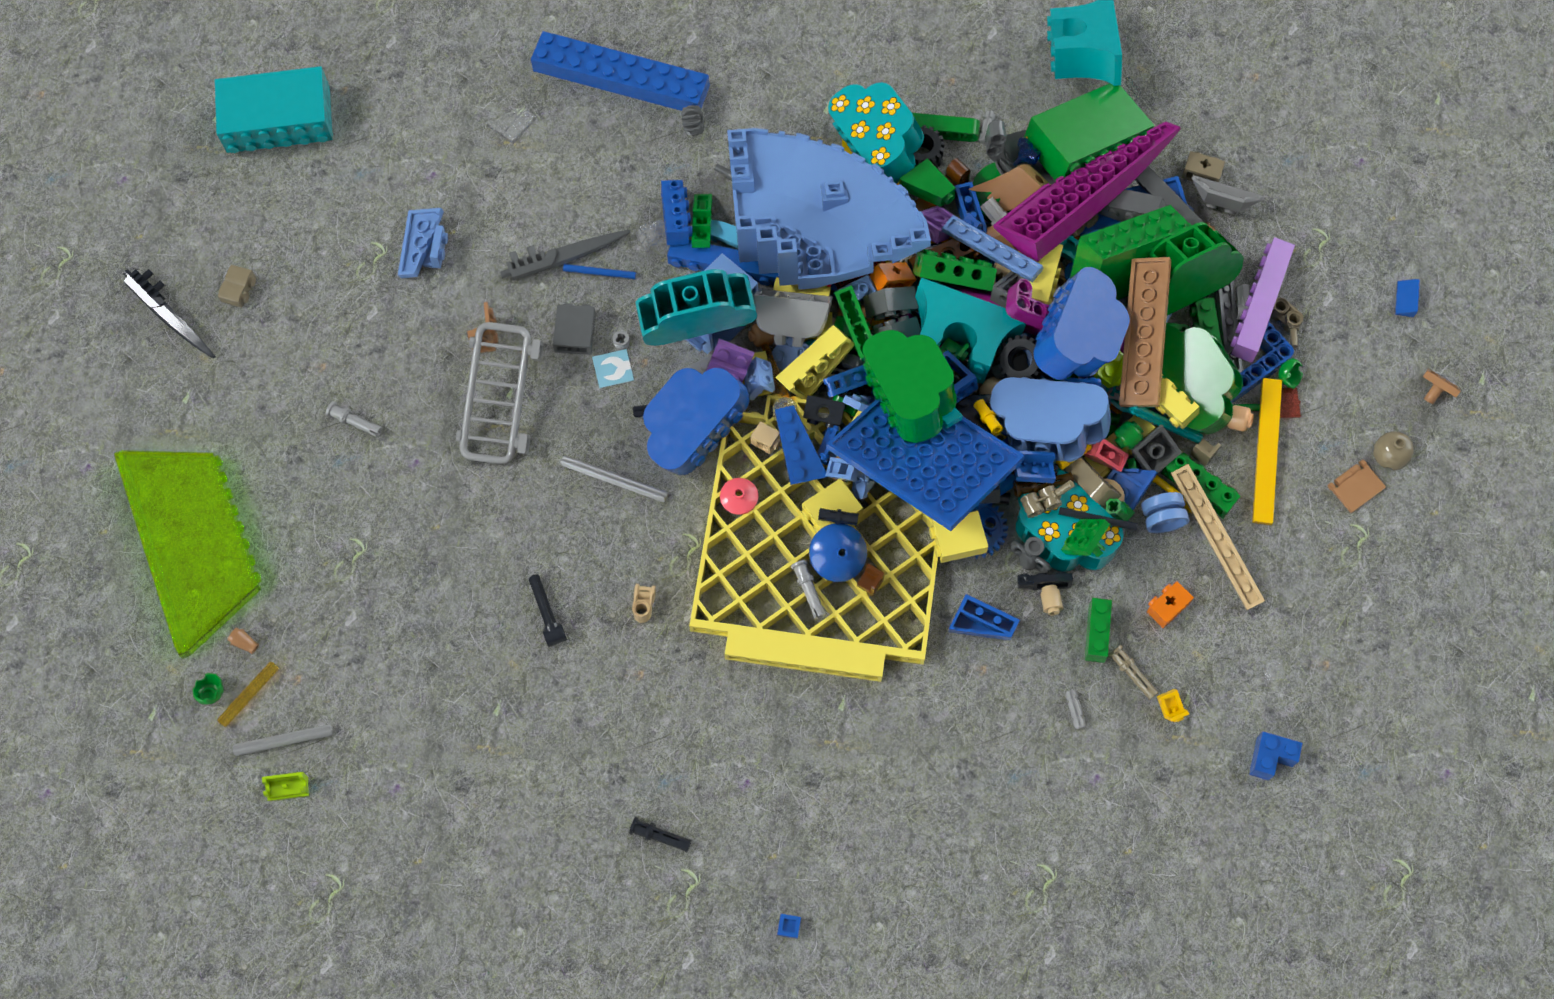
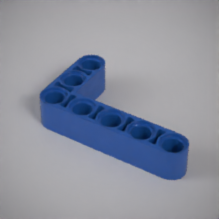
(1272, 356)

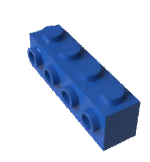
(675, 212)

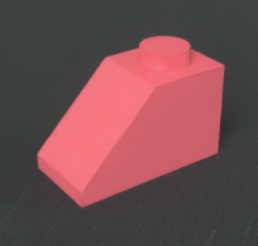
(1107, 455)

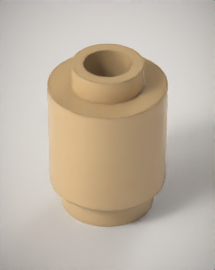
(1051, 600)

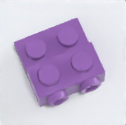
(936, 219)
(731, 358)

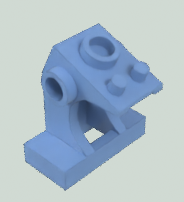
(842, 470)

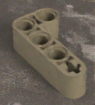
(1092, 482)

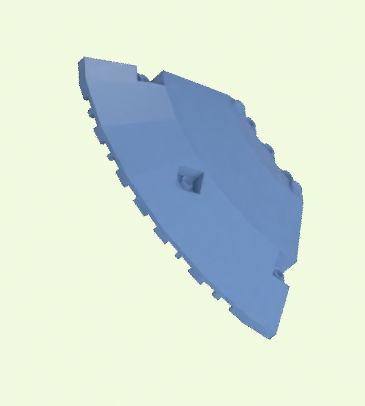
(817, 209)

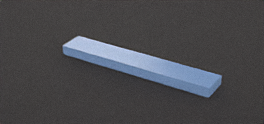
(992, 248)

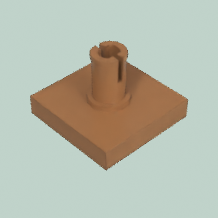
(1439, 385)

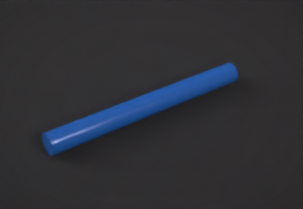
(599, 271)

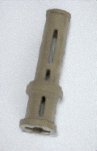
(1128, 662)

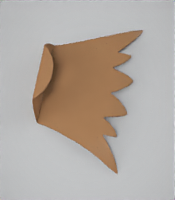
(1013, 186)

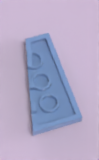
(417, 240)

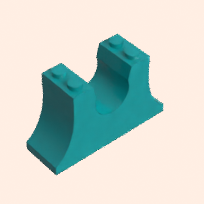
(1085, 42)
(967, 320)

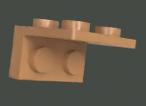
(489, 336)

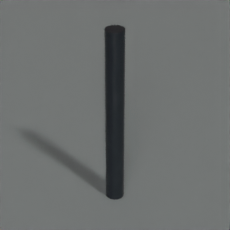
(1112, 521)

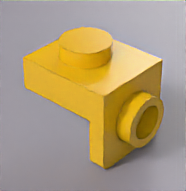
(1172, 706)

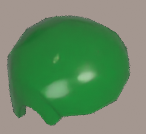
(1290, 373)
(208, 689)

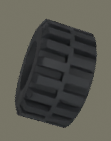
(934, 144)
(1008, 353)

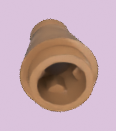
(242, 640)

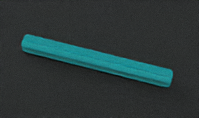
(1158, 420)

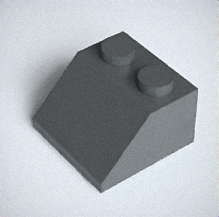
(1156, 450)

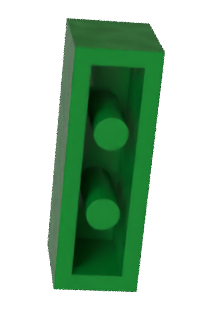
(1098, 630)

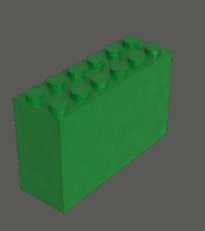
(1086, 129)
(1115, 246)

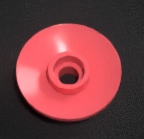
(739, 504)

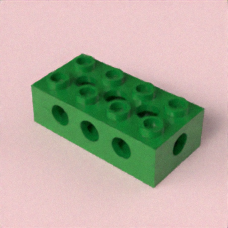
(982, 278)

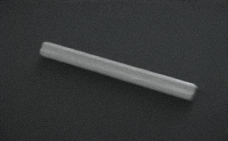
(614, 478)

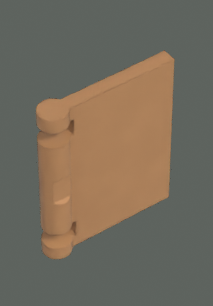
(1356, 486)

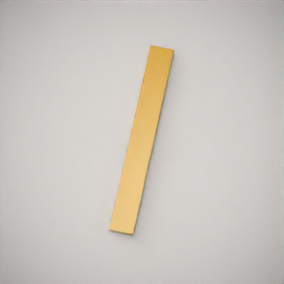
(1267, 451)

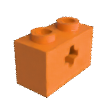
(892, 275)
(1164, 613)

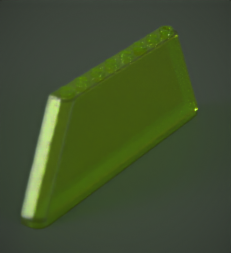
(190, 540)

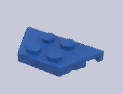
(1134, 483)

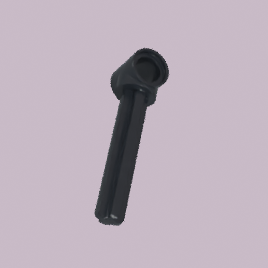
(553, 631)

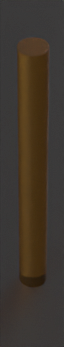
(782, 389)

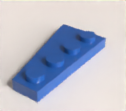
(799, 453)

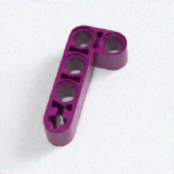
(1023, 307)

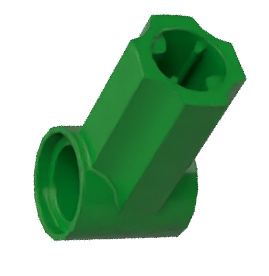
(1119, 509)

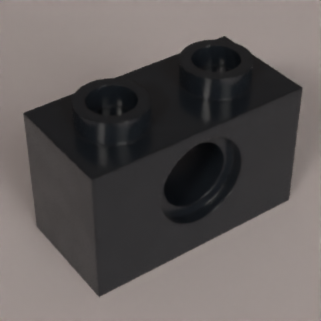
(814, 404)

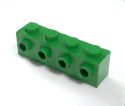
(1205, 316)
(1220, 496)

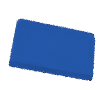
(1407, 297)

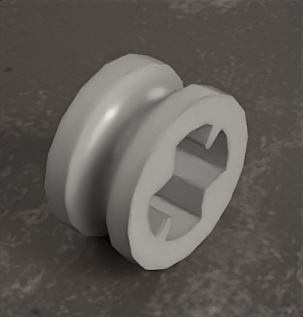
(618, 345)

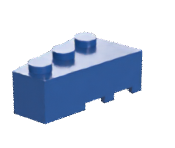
(982, 620)

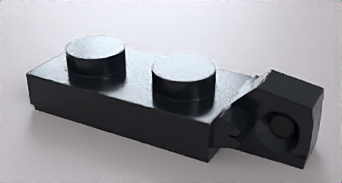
(1037, 582)

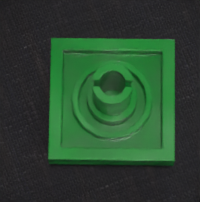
(1086, 538)

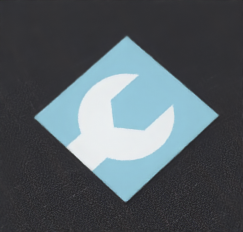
(613, 368)

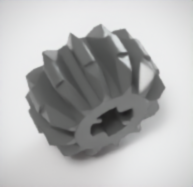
(692, 120)

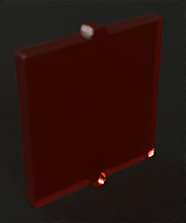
(1289, 403)

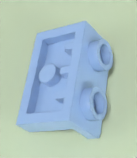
(759, 377)

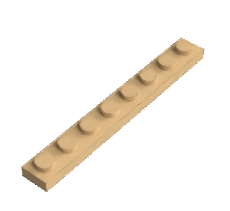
(1217, 537)

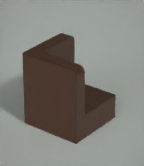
(871, 579)

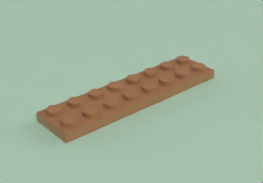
(1145, 332)

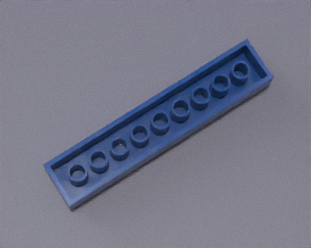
(619, 72)

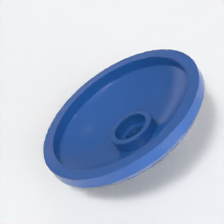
(825, 552)

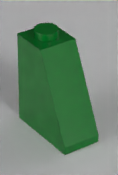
(928, 184)

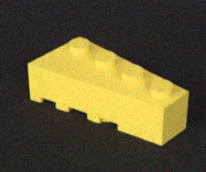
(1045, 284)
(816, 363)
(1176, 405)

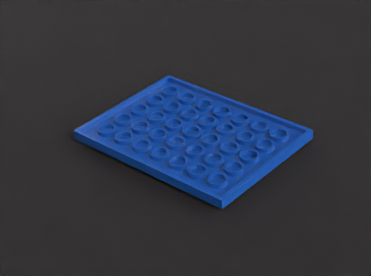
(936, 476)

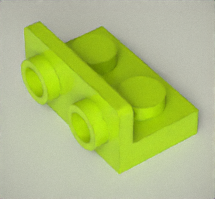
(1111, 372)

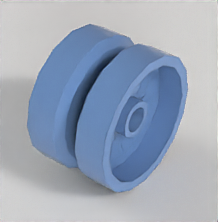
(1165, 512)

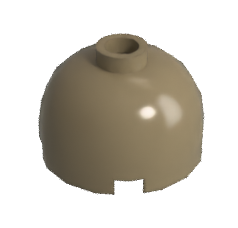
(1393, 450)

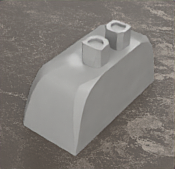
(791, 314)

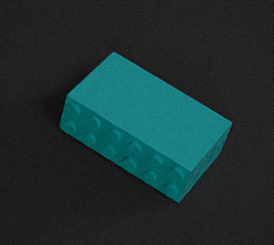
(273, 109)

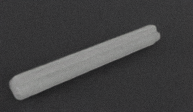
(282, 740)

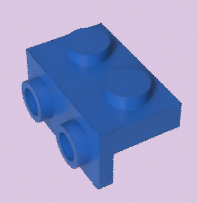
(1036, 467)

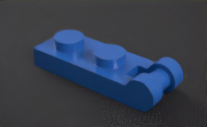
(847, 380)

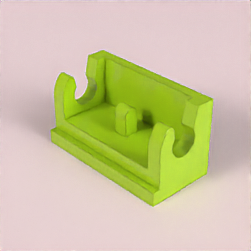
(285, 786)

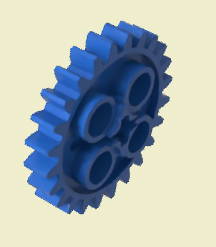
(990, 514)

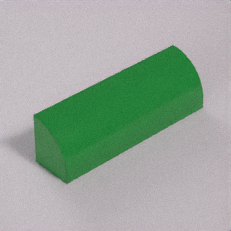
(854, 318)

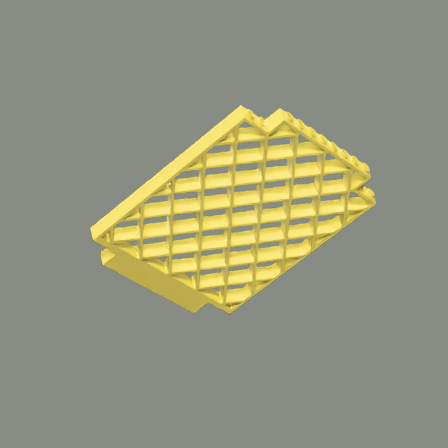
(806, 650)

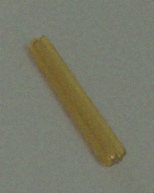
(247, 694)

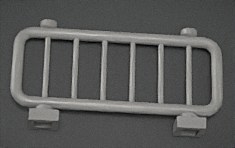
(523, 442)

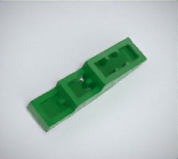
(702, 221)

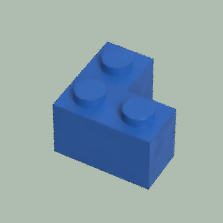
(1272, 750)

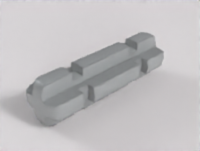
(989, 117)
(1075, 709)

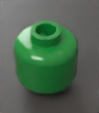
(1128, 435)

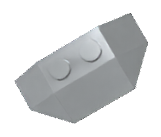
(1224, 195)

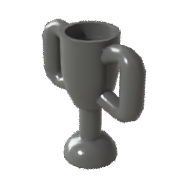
(1030, 554)

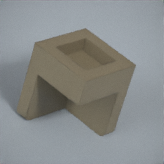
(1204, 452)

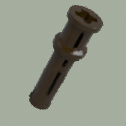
(1030, 487)

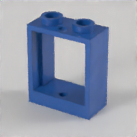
(968, 383)

